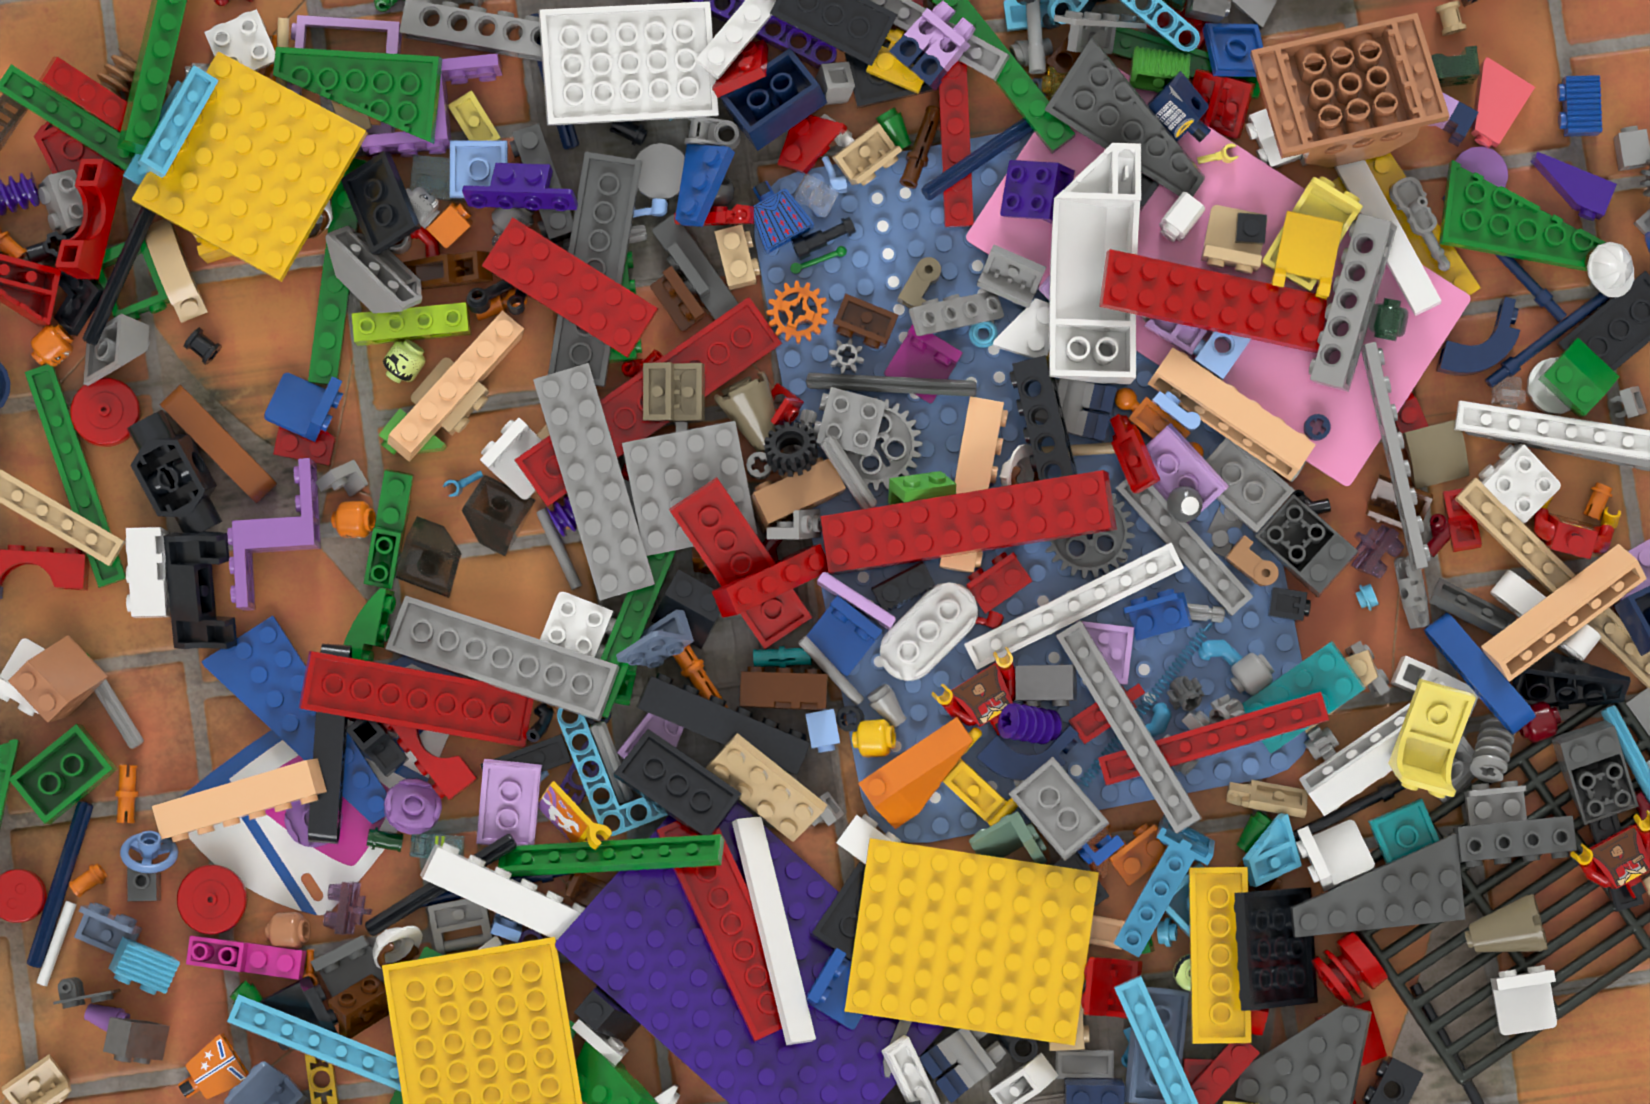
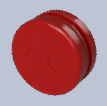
(21, 895)

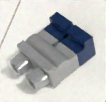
(1078, 395)
(971, 1057)

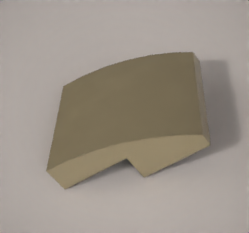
(674, 392)
(1436, 454)

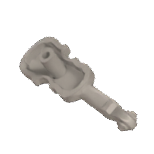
(1411, 199)

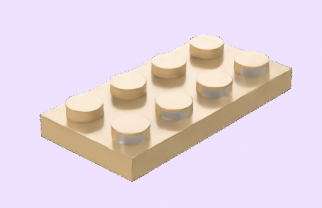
(767, 787)

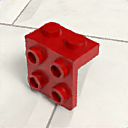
(1101, 978)

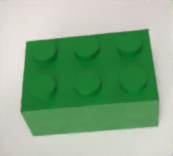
(63, 774)

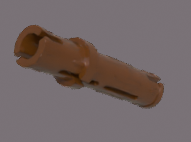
(917, 157)

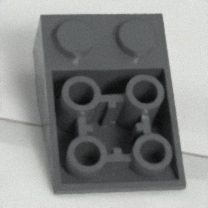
(1306, 545)
(1595, 771)

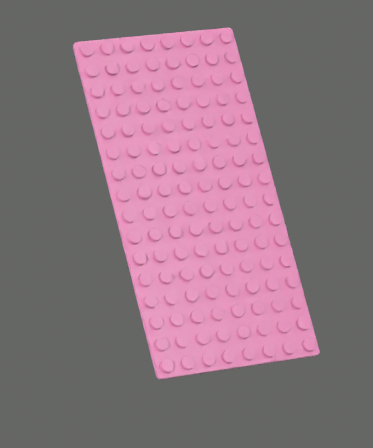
(1264, 371)

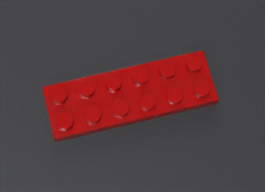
(570, 287)
(734, 552)

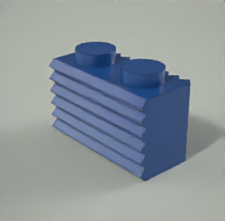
(1580, 105)

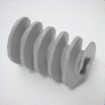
(1492, 751)

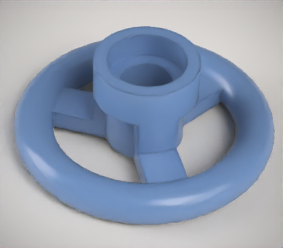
(149, 845)

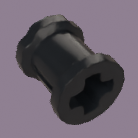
(202, 346)

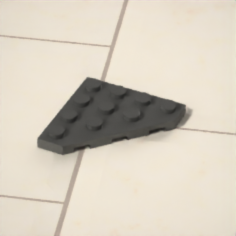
(1313, 1065)

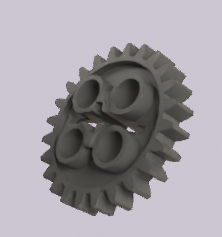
(1094, 558)

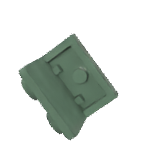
(1008, 837)

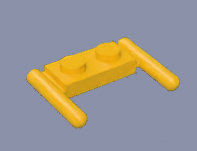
(976, 791)

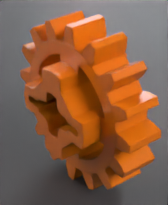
(810, 316)

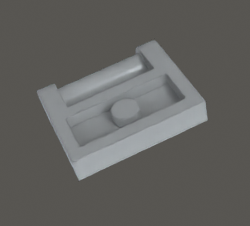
(457, 916)

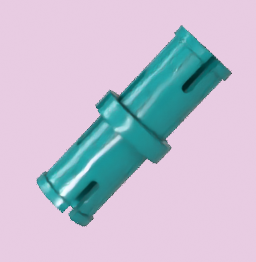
(781, 657)

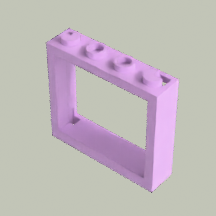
(393, 46)

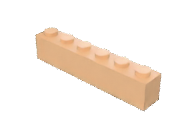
(454, 385)
(1232, 414)
(975, 463)
(1564, 612)
(239, 799)

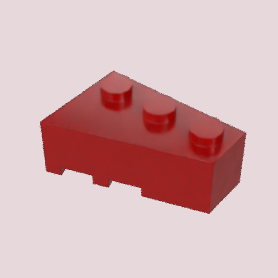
(28, 288)

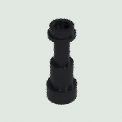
(805, 245)

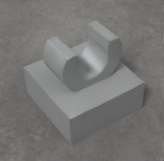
(1632, 401)
(831, 812)

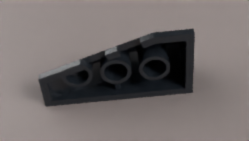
(1569, 681)

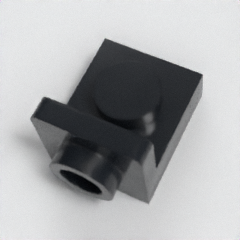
(1289, 604)

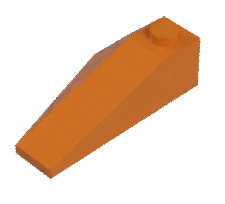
(910, 779)

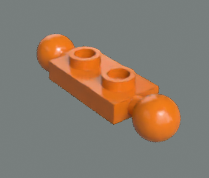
(1148, 416)

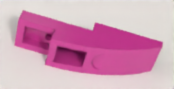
(246, 957)

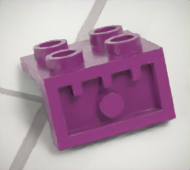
(923, 358)

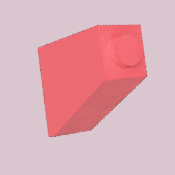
(1498, 101)

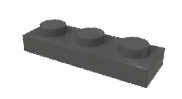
(1470, 608)

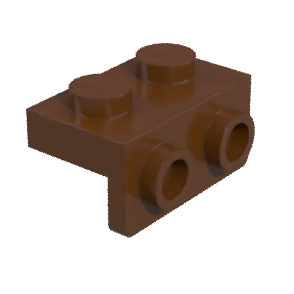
(864, 321)
(1383, 506)

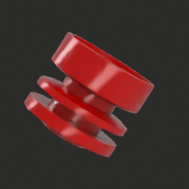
(1349, 969)

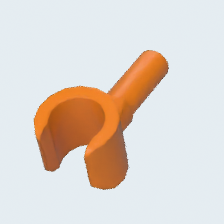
(309, 968)

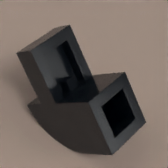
(378, 745)

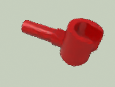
(993, 620)

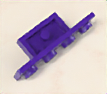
(520, 187)

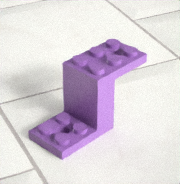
(457, 71)
(274, 535)

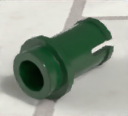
(384, 840)

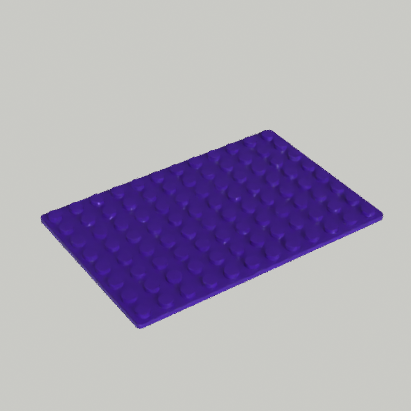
(657, 965)

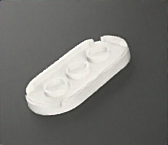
(928, 631)

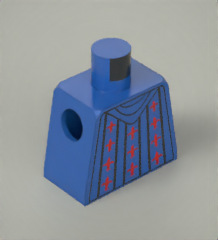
(778, 217)

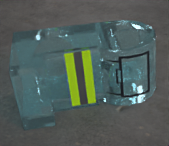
(422, 844)

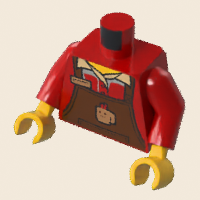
(1574, 535)
(983, 695)
(1619, 858)

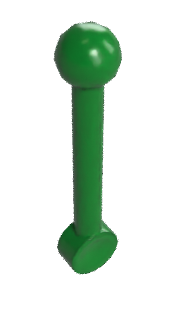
(796, 268)

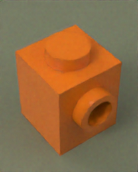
(450, 224)

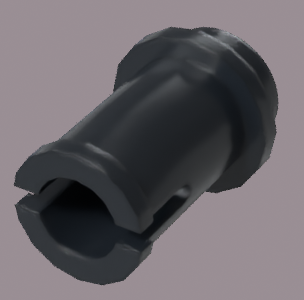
(630, 131)

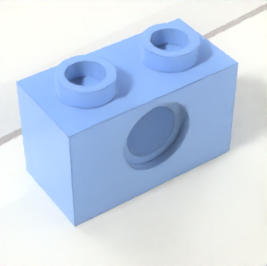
(1218, 362)

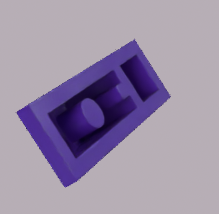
(1577, 187)

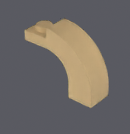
(174, 271)

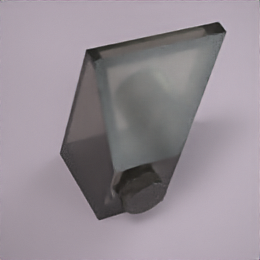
(496, 514)
(429, 558)

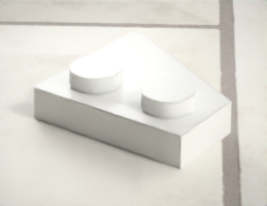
(1028, 332)

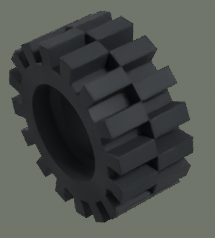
(791, 436)

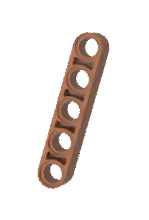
(218, 444)

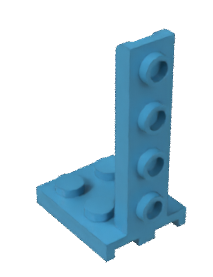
(1163, 883)

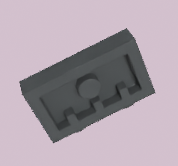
(347, 965)

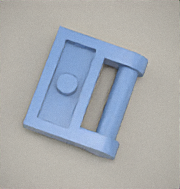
(1169, 404)

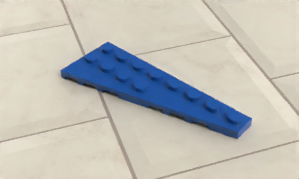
(269, 680)

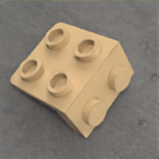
(1220, 243)
(459, 416)

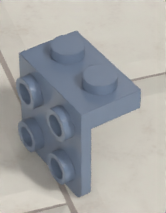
(659, 641)
(104, 929)
(266, 1086)

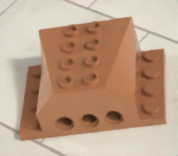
(1350, 91)

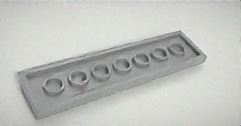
(594, 481)
(502, 658)

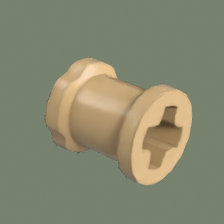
(1450, 18)

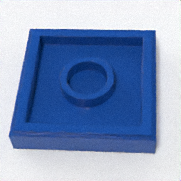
(1231, 47)

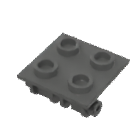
(72, 993)

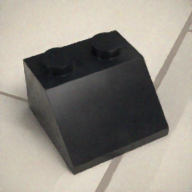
(696, 600)

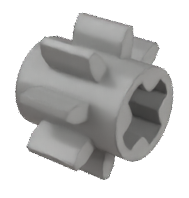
(841, 351)
(1225, 708)
(1321, 743)

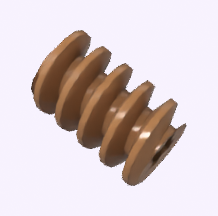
(118, 74)

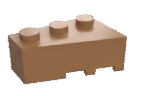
(807, 491)

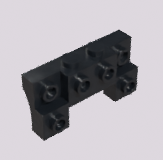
(192, 590)

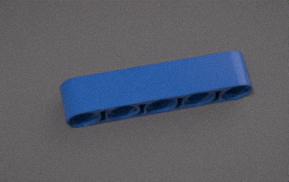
(1479, 673)

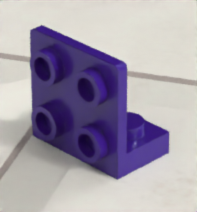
(1032, 188)

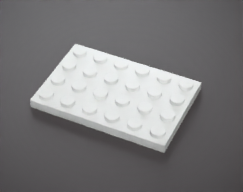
(626, 63)

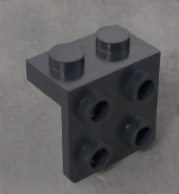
(303, 1002)

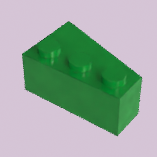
(605, 1083)

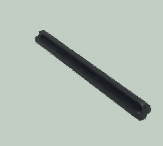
(118, 276)
(431, 891)

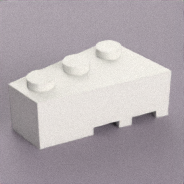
(147, 573)

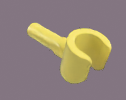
(1221, 155)

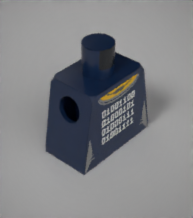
(1180, 108)

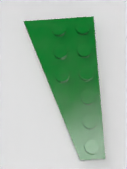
(381, 85)
(1505, 224)

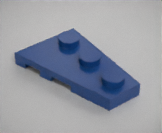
(700, 181)

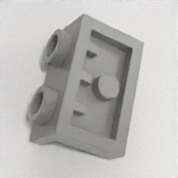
(804, 525)
(1495, 804)

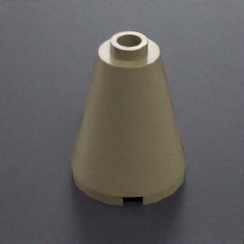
(751, 408)
(1509, 929)

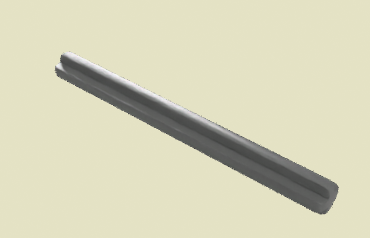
(892, 384)

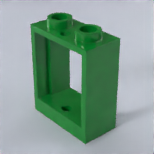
(153, 304)

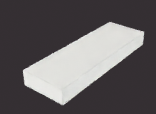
(909, 1072)

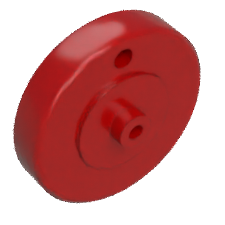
(104, 412)
(212, 899)

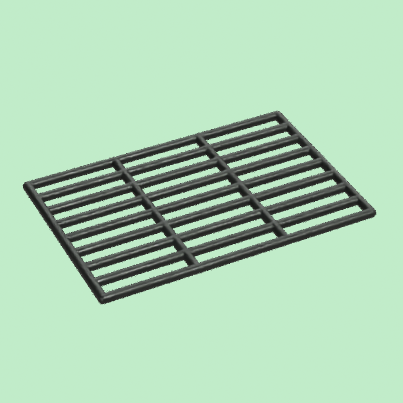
(1474, 893)

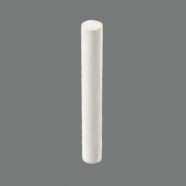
(56, 943)

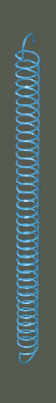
(1151, 698)

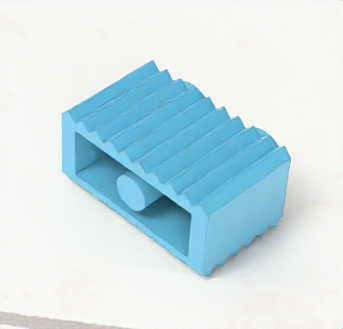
(143, 965)

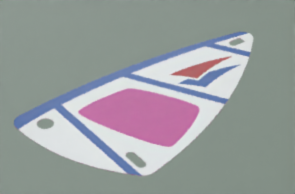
(265, 852)

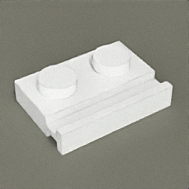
(608, 1046)

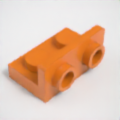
(1139, 854)

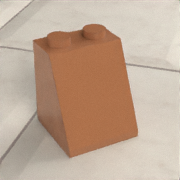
(58, 679)

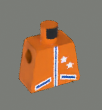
(214, 1069)

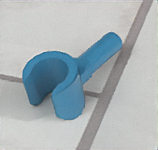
(463, 483)

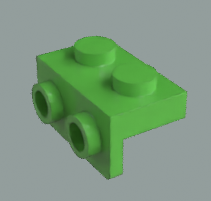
(920, 487)

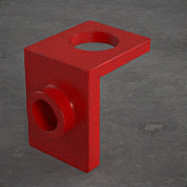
(788, 409)

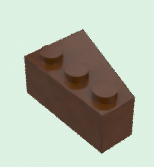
(783, 689)

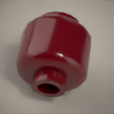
(1544, 723)

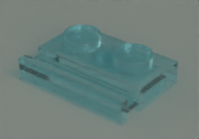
(433, 176)

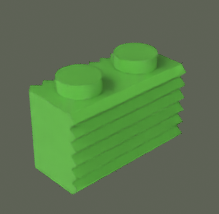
(1156, 68)

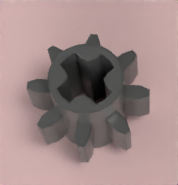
(1185, 693)

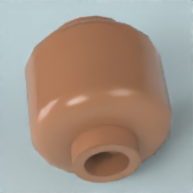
(288, 930)

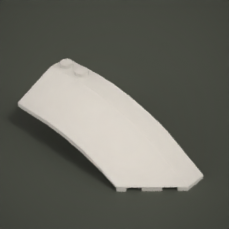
(1088, 219)

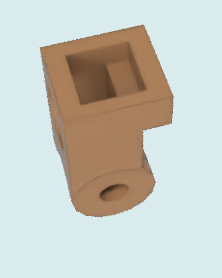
(1251, 565)

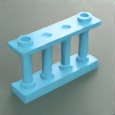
(174, 125)

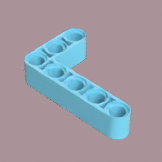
(1149, 16)
(602, 780)

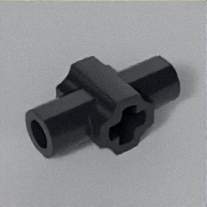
(42, 252)

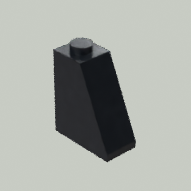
(606, 1015)

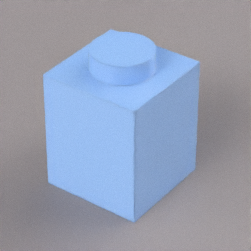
(823, 730)

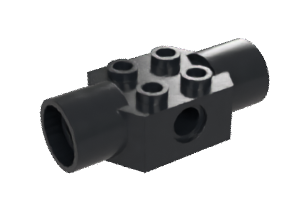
(173, 474)

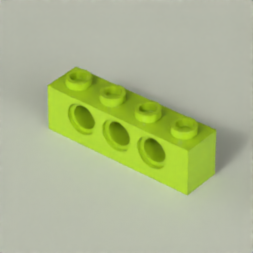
(411, 324)

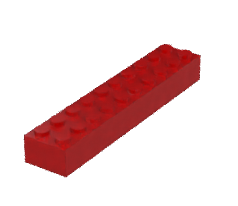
(968, 522)

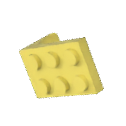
(1321, 201)
(1431, 737)

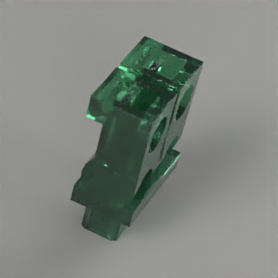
(1457, 69)

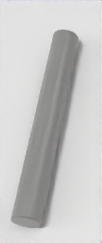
(558, 549)
(834, 674)

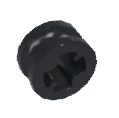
(848, 710)

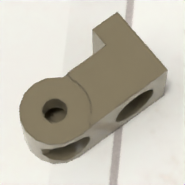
(925, 274)

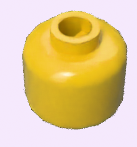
(874, 738)

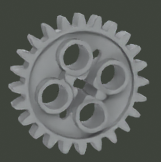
(899, 432)

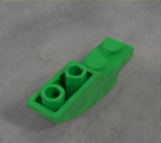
(389, 529)
(371, 625)

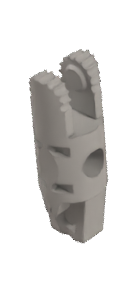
(1412, 593)

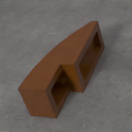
(451, 269)

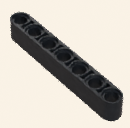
(330, 750)

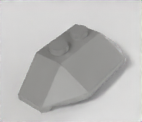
(375, 280)

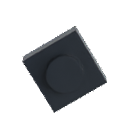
(1250, 228)

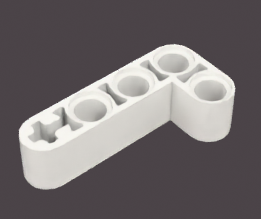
(1521, 597)

